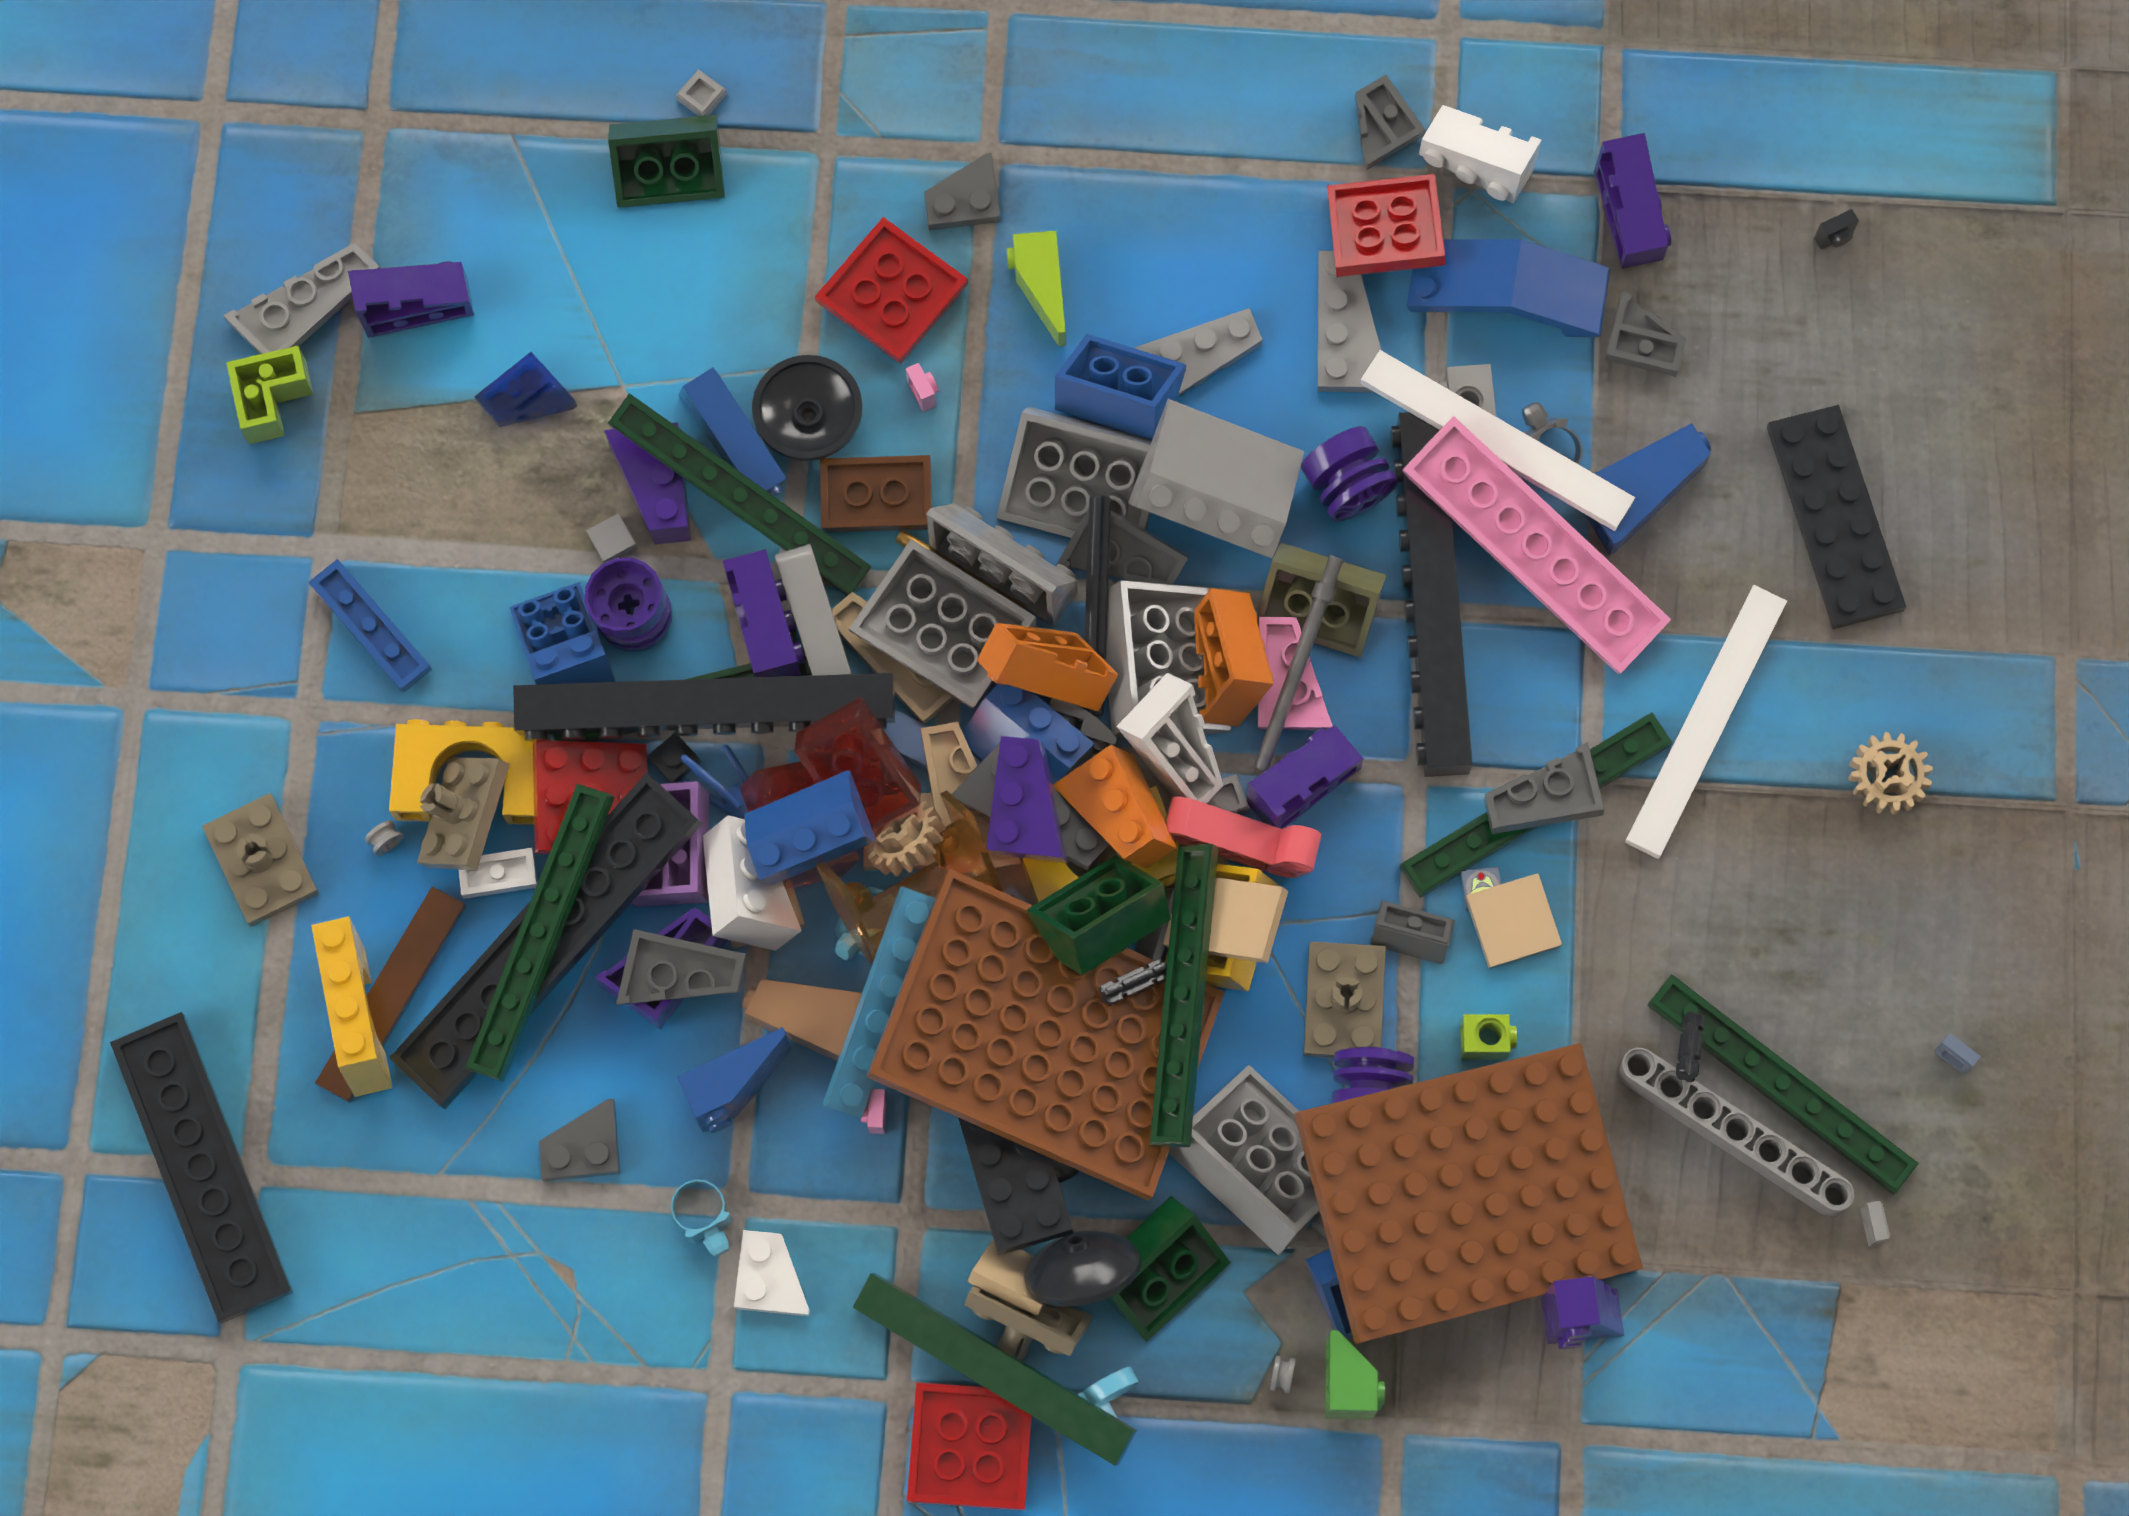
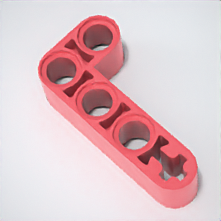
(1278, 851)

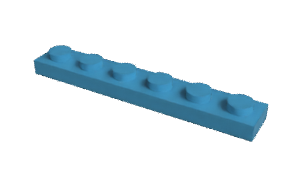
(849, 1085)

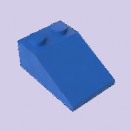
(728, 1083)

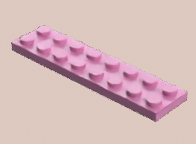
(1536, 545)

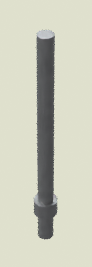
(1323, 594)

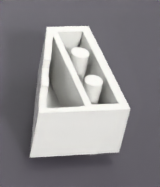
(1480, 153)
(1172, 742)
(739, 902)

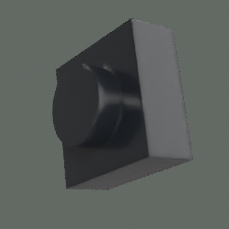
(1837, 230)
(668, 761)

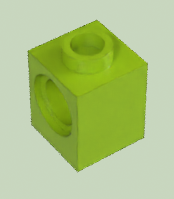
(1471, 1045)

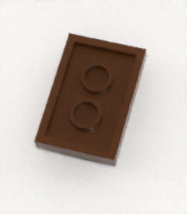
(875, 493)

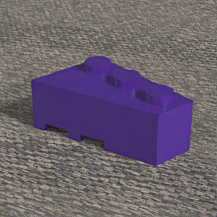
(1632, 201)
(410, 296)
(655, 488)
(761, 616)
(1303, 778)
(1023, 804)
(691, 927)
(1580, 1312)

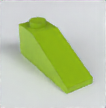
(1038, 276)

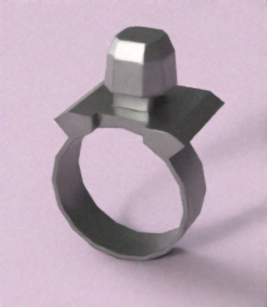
(1536, 415)

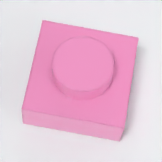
(922, 386)
(875, 1112)

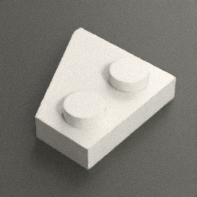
(768, 1277)

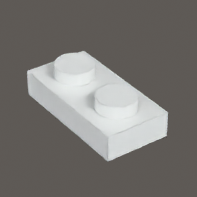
(500, 874)

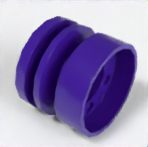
(1349, 474)
(616, 589)
(1370, 1071)

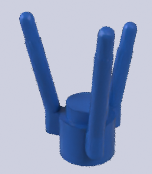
(733, 801)

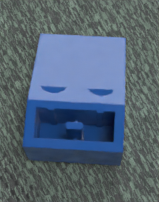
(561, 638)

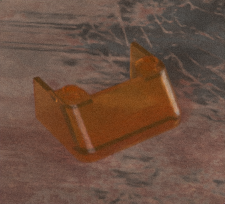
(960, 851)

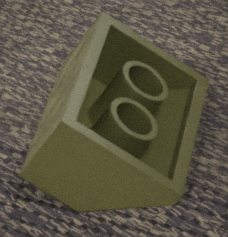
(1353, 607)

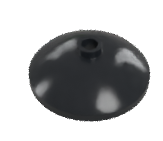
(801, 387)
(1082, 1268)

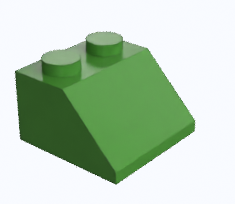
(1350, 1382)

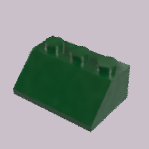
(666, 161)
(1100, 914)
(1175, 1266)

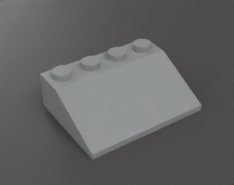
(1064, 463)
(1218, 478)
(1002, 561)
(936, 622)
(1147, 638)
(1253, 1159)

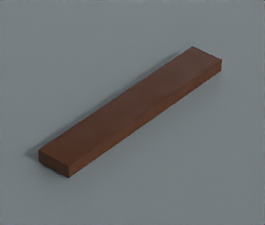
(402, 975)

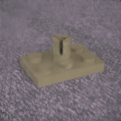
(461, 812)
(260, 859)
(1343, 997)
(1055, 1326)

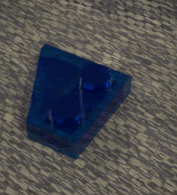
(524, 394)

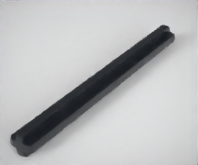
(1097, 577)

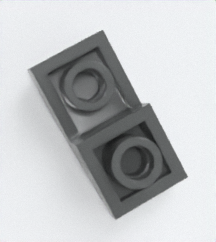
(1087, 723)

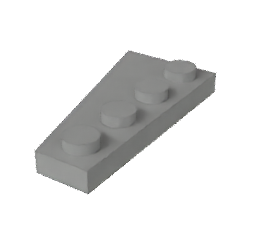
(301, 304)
(1345, 330)
(1208, 346)

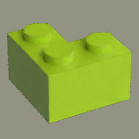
(261, 384)

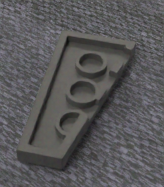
(1079, 838)

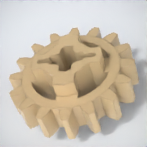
(1902, 783)
(906, 840)

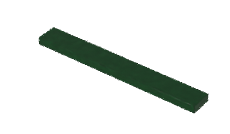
(736, 492)
(1475, 840)
(539, 933)
(1184, 996)
(1787, 1087)
(995, 1369)

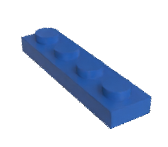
(370, 626)

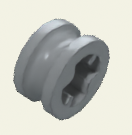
(384, 838)
(1282, 1374)

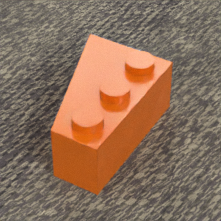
(1233, 656)
(1048, 664)
(1119, 805)

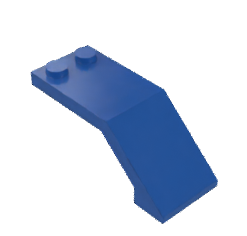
(1515, 280)

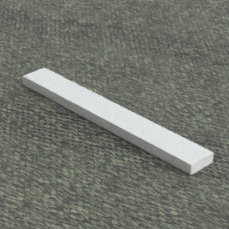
(1516, 449)
(1706, 722)

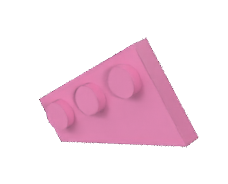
(1308, 706)

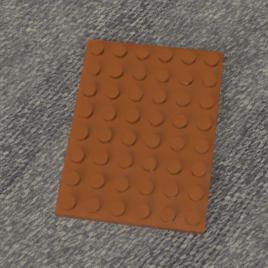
(1025, 1042)
(1467, 1191)

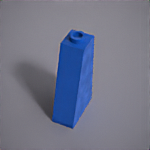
(730, 430)
(1653, 479)

